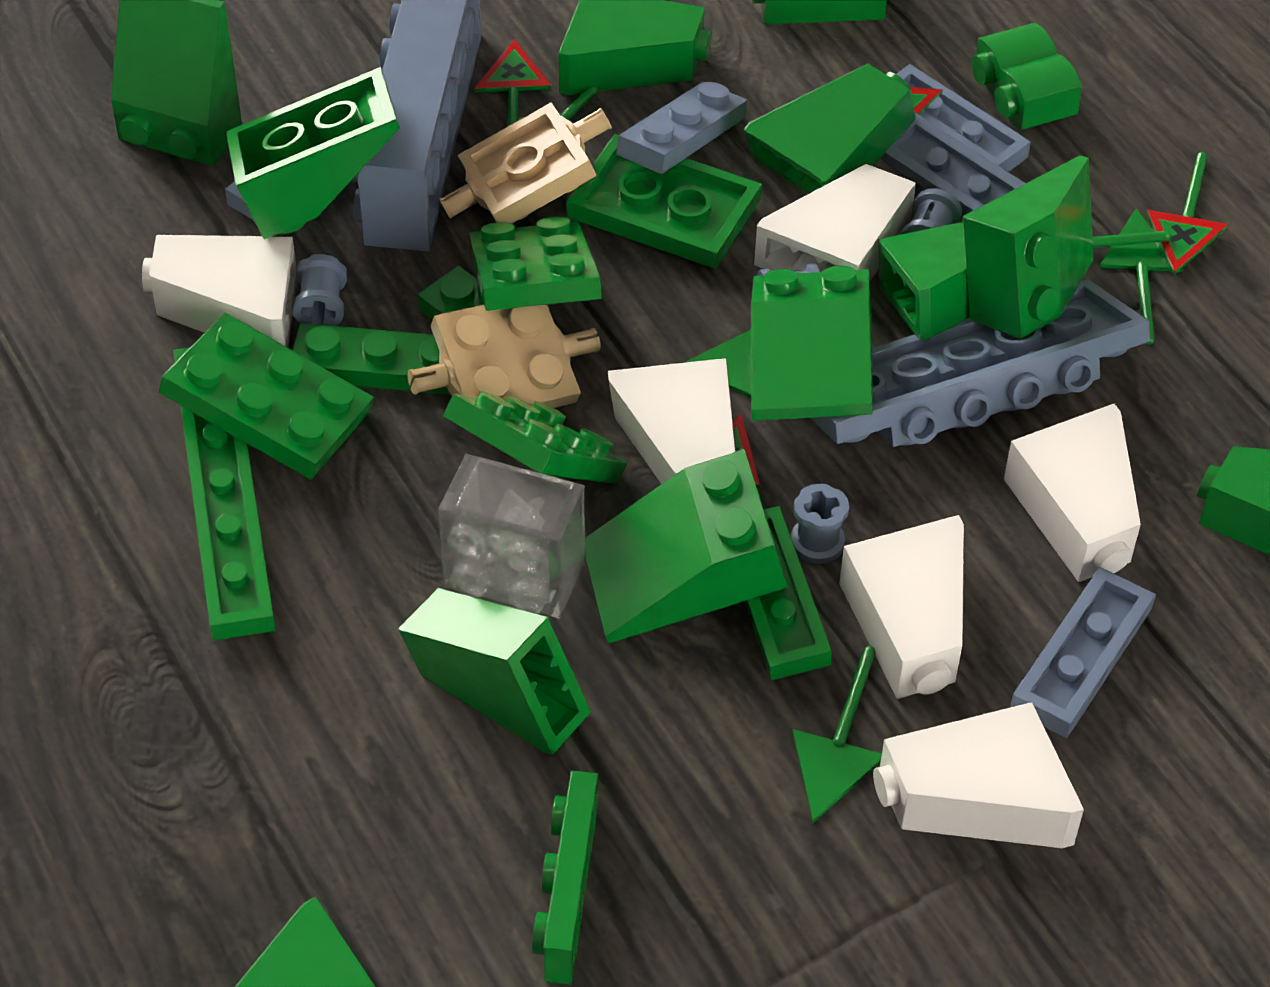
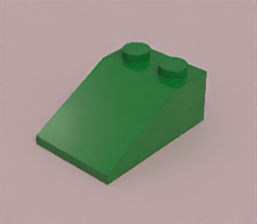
(175, 77)
(309, 151)
(1030, 250)
(811, 344)
(684, 550)

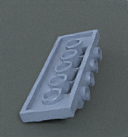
(983, 371)

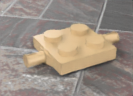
(526, 165)
(506, 355)

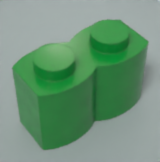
(1027, 76)

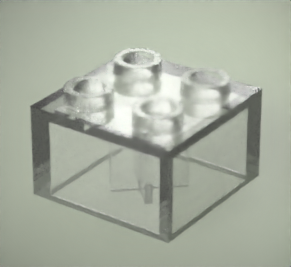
(512, 535)

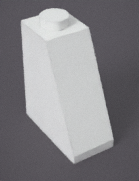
(837, 223)
(207, 276)
(675, 413)
(1079, 490)
(910, 602)
(981, 780)

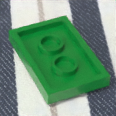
(683, 211)
(533, 264)
(266, 395)
(536, 437)

